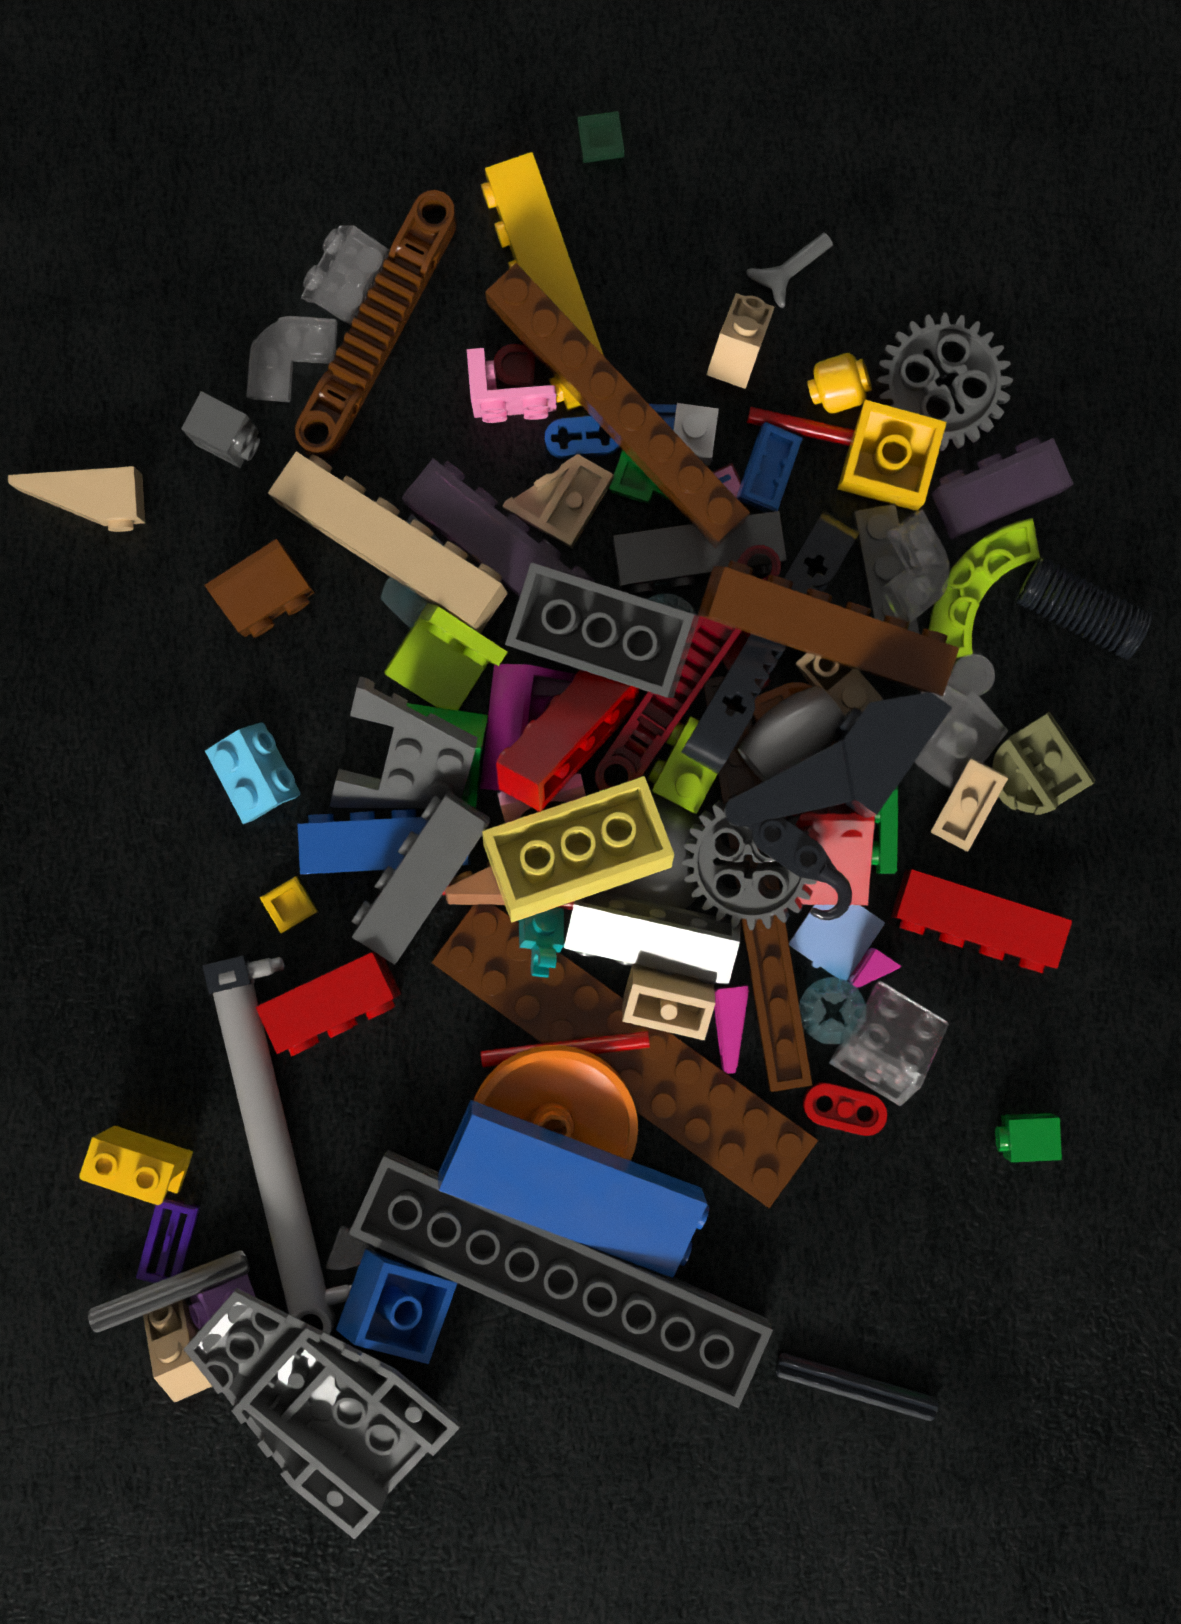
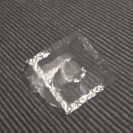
(965, 733)

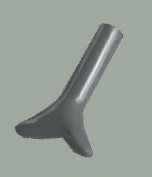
(778, 277)

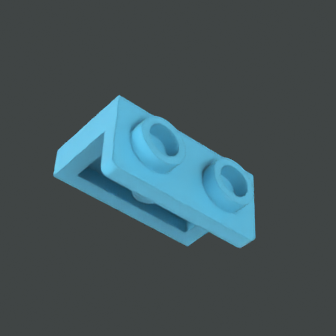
(252, 771)

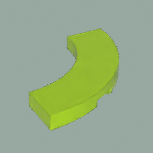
(975, 574)

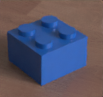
(396, 1307)

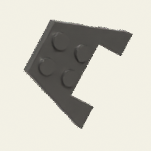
(421, 762)

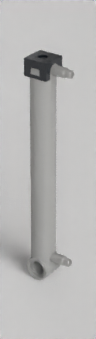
(270, 1138)

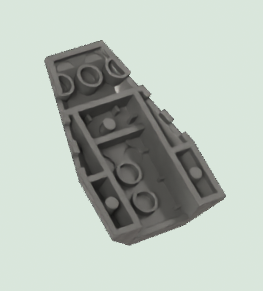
(320, 1407)

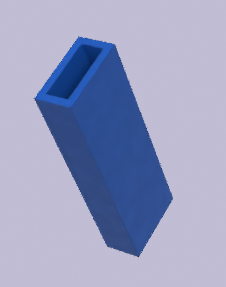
(572, 1189)

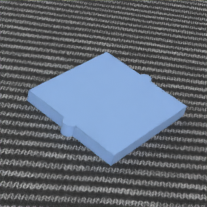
(839, 942)

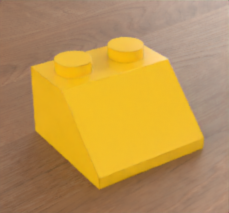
(892, 455)

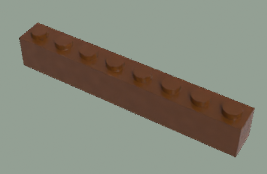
(616, 406)

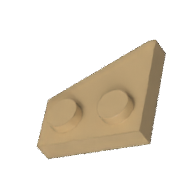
(563, 500)

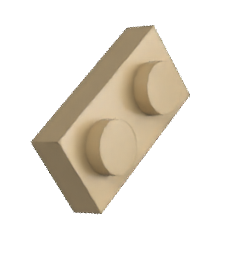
(969, 804)

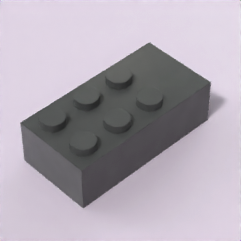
(602, 630)

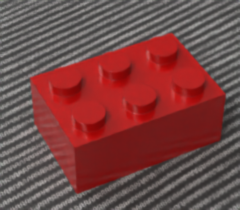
(329, 1004)

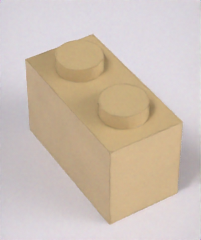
(668, 1002)

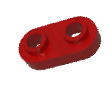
(844, 1108)

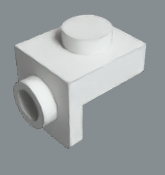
(697, 429)

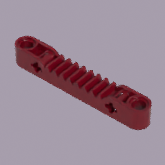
(659, 715)

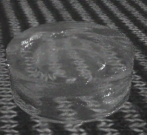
(974, 672)

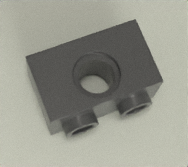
(221, 430)

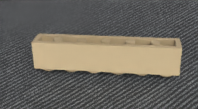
(388, 542)

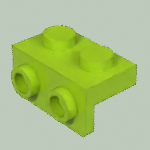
(679, 776)

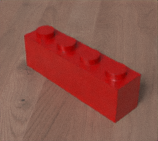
(564, 738)
(980, 919)

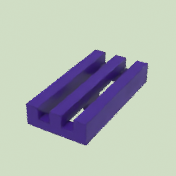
(177, 1208)

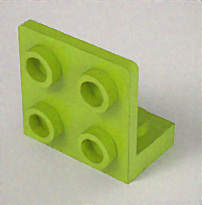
(442, 658)

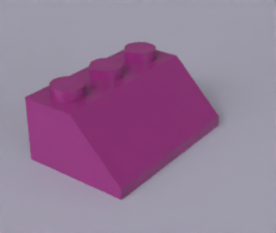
(516, 698)

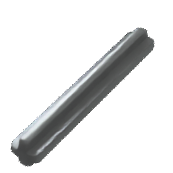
(168, 1291)

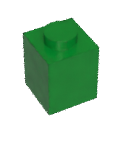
(1029, 1137)

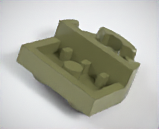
(1040, 767)

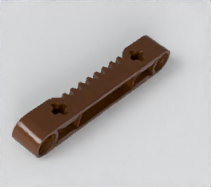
(378, 324)

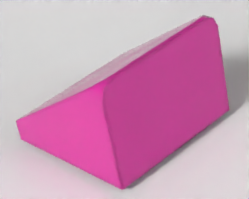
(871, 967)

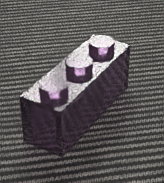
(1001, 486)

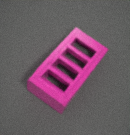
(730, 1017)

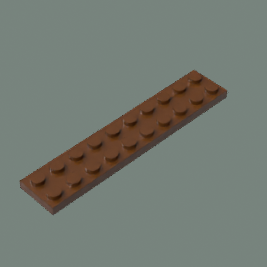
(667, 1081)

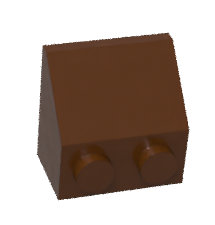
(261, 589)

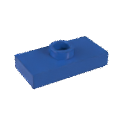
(769, 468)

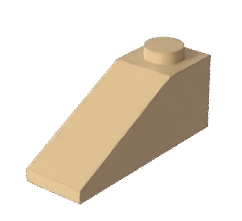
(101, 495)

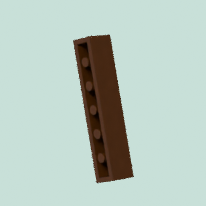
(828, 630)

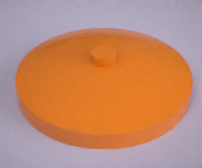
(567, 1094)

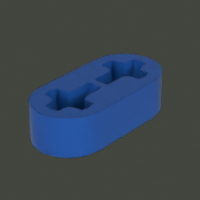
(576, 427)

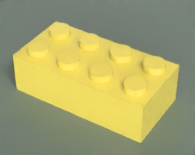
(578, 849)

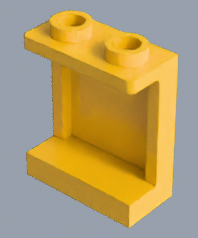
(135, 1164)

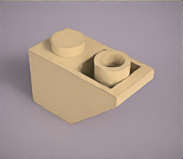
(740, 340)
(841, 682)
(167, 1335)

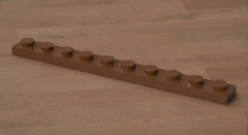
(767, 949)

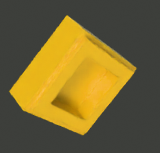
(289, 904)

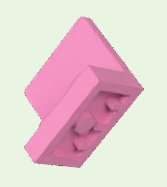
(495, 403)

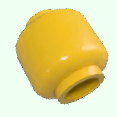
(839, 383)

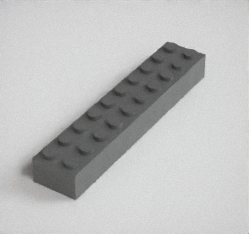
(564, 1282)

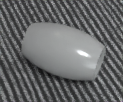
(791, 732)

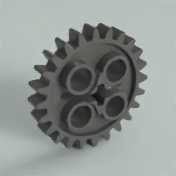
(976, 364)
(753, 898)

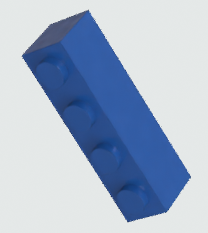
(357, 843)

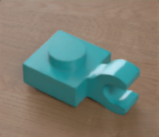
(545, 937)

